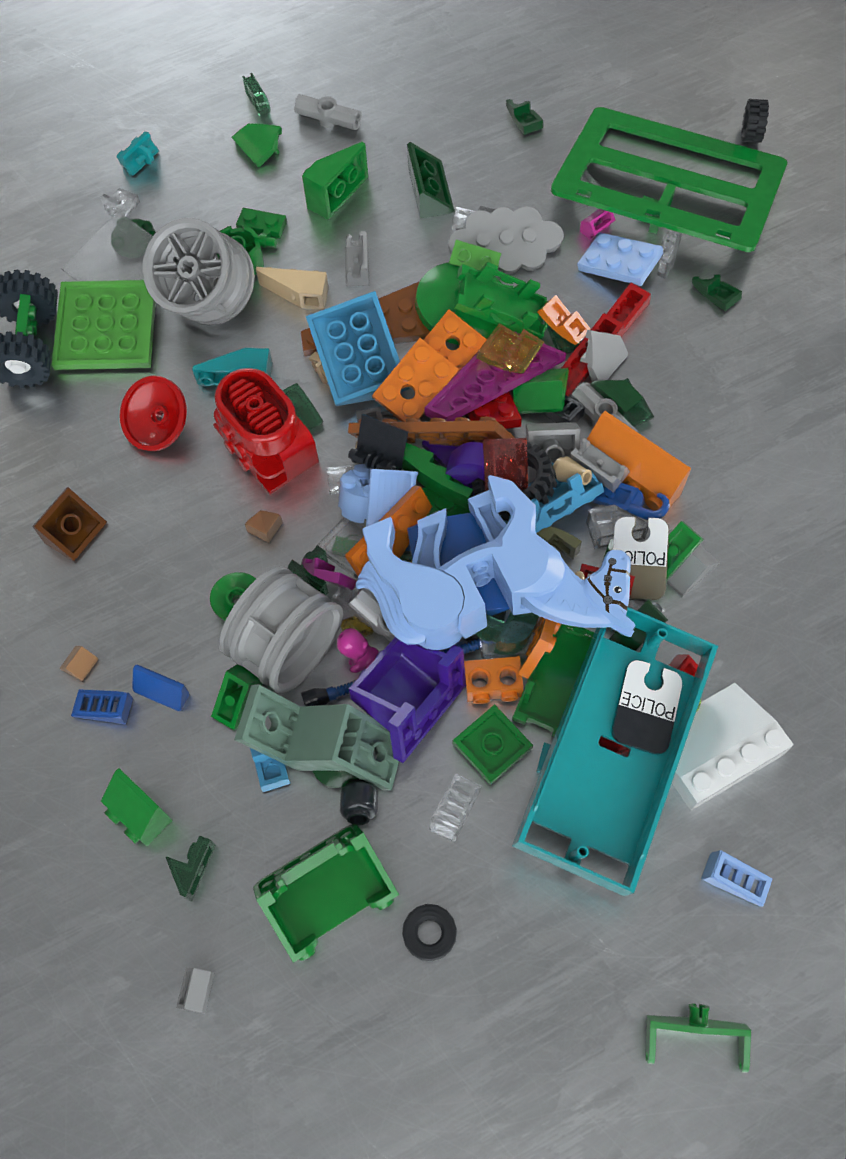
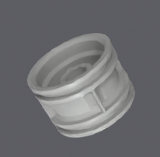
(182, 264)
(280, 629)

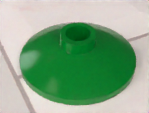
(227, 590)

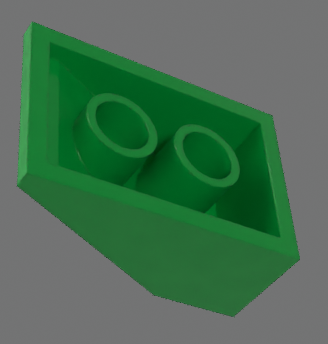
(335, 179)

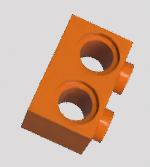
(492, 672)

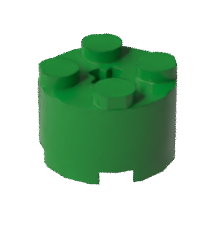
(249, 240)

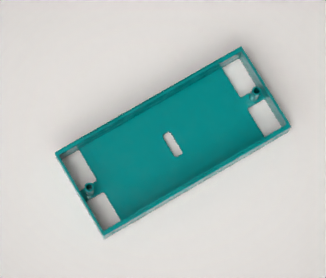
(599, 794)

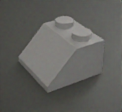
(555, 439)

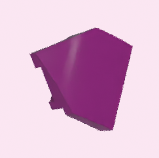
(326, 572)

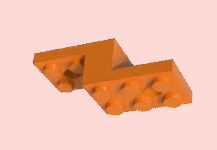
(429, 367)

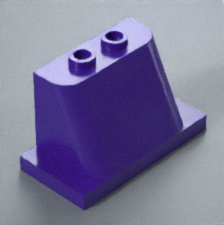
(409, 691)

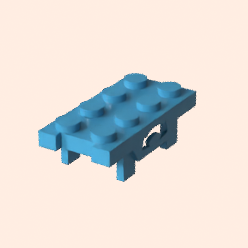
(565, 499)

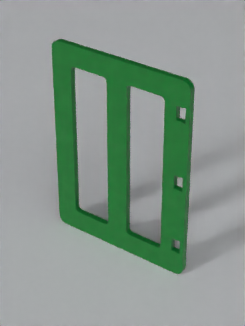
(756, 200)

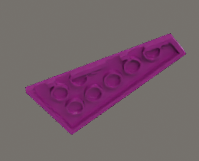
(481, 383)

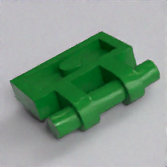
(266, 225)

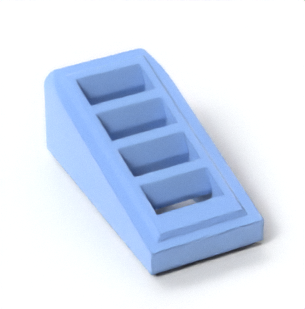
(712, 876)

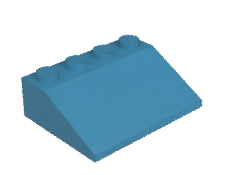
(354, 348)

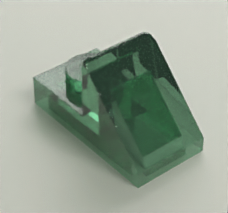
(189, 875)

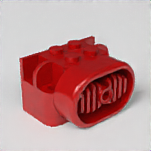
(262, 428)

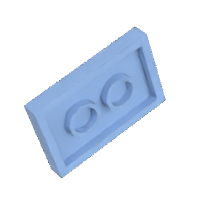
(620, 258)

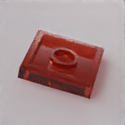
(506, 460)

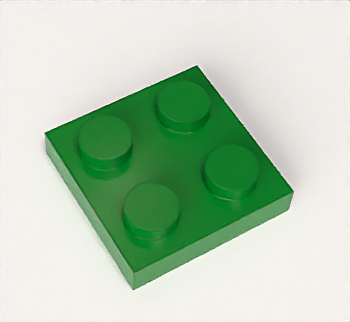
(492, 744)

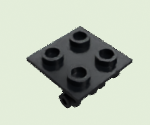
(379, 445)

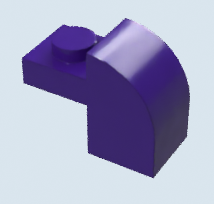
(467, 463)

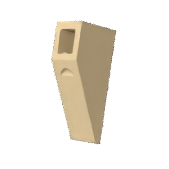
(299, 287)

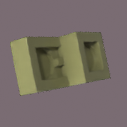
(561, 540)

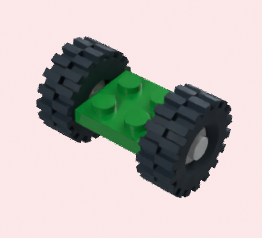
(29, 303)

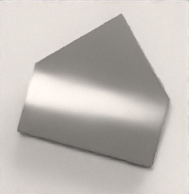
(603, 354)

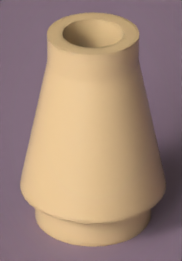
(567, 467)

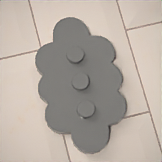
(517, 235)

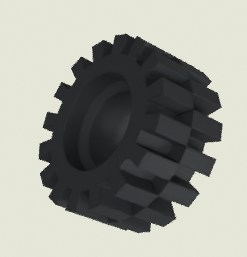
(755, 120)

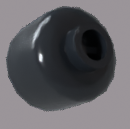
(358, 802)

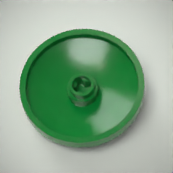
(437, 295)

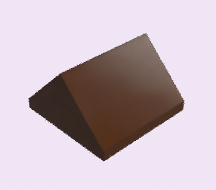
(69, 524)

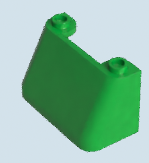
(323, 890)

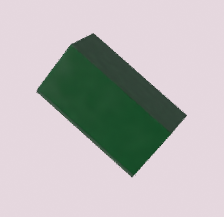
(428, 183)

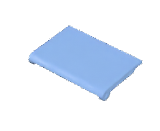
(386, 490)

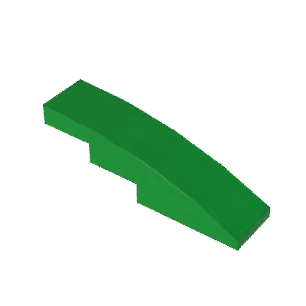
(434, 476)

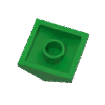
(542, 392)

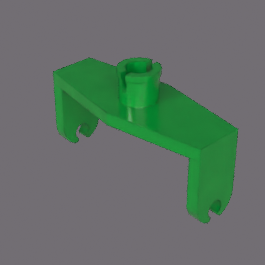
(699, 1024)

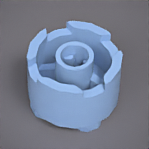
(354, 493)

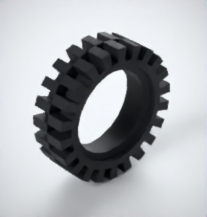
(543, 483)

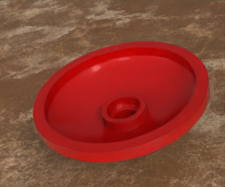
(143, 410)

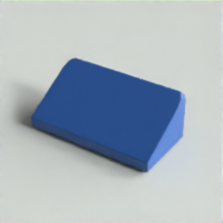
(159, 688)

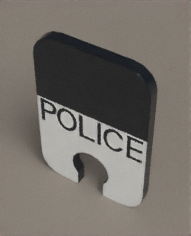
(643, 715)

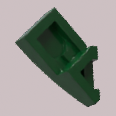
(620, 392)

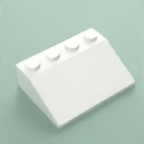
(726, 744)

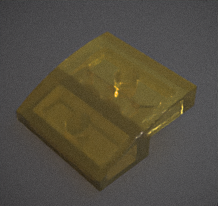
(509, 350)

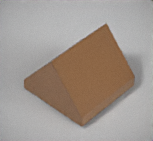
(79, 663)

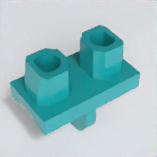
(138, 153)

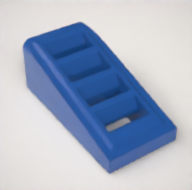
(122, 711)

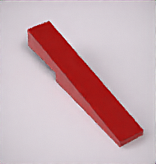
(616, 321)

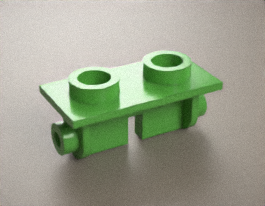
(473, 255)

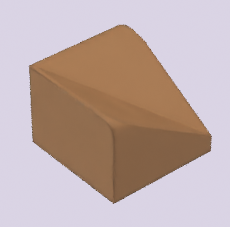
(264, 525)

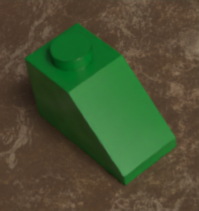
(233, 695)

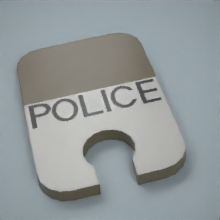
(647, 558)

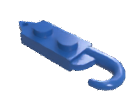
(632, 501)

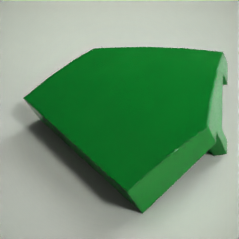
(258, 141)

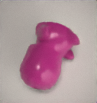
(356, 647)

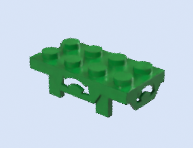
(498, 302)
(553, 679)

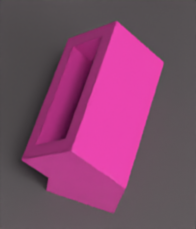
(587, 225)

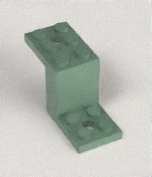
(318, 737)

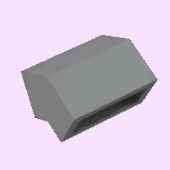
(195, 990)

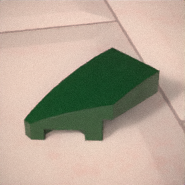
(525, 118)
(717, 291)

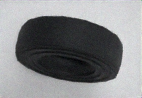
(410, 932)

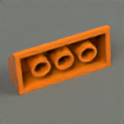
(649, 465)

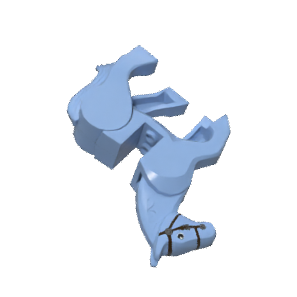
(442, 603)

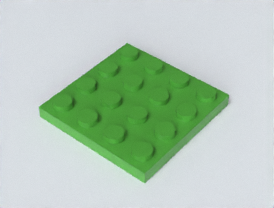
(103, 325)

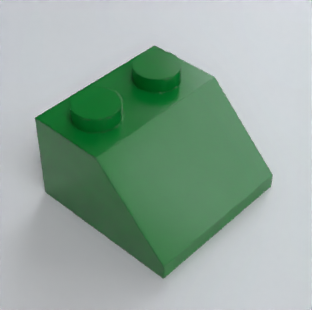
(134, 809)

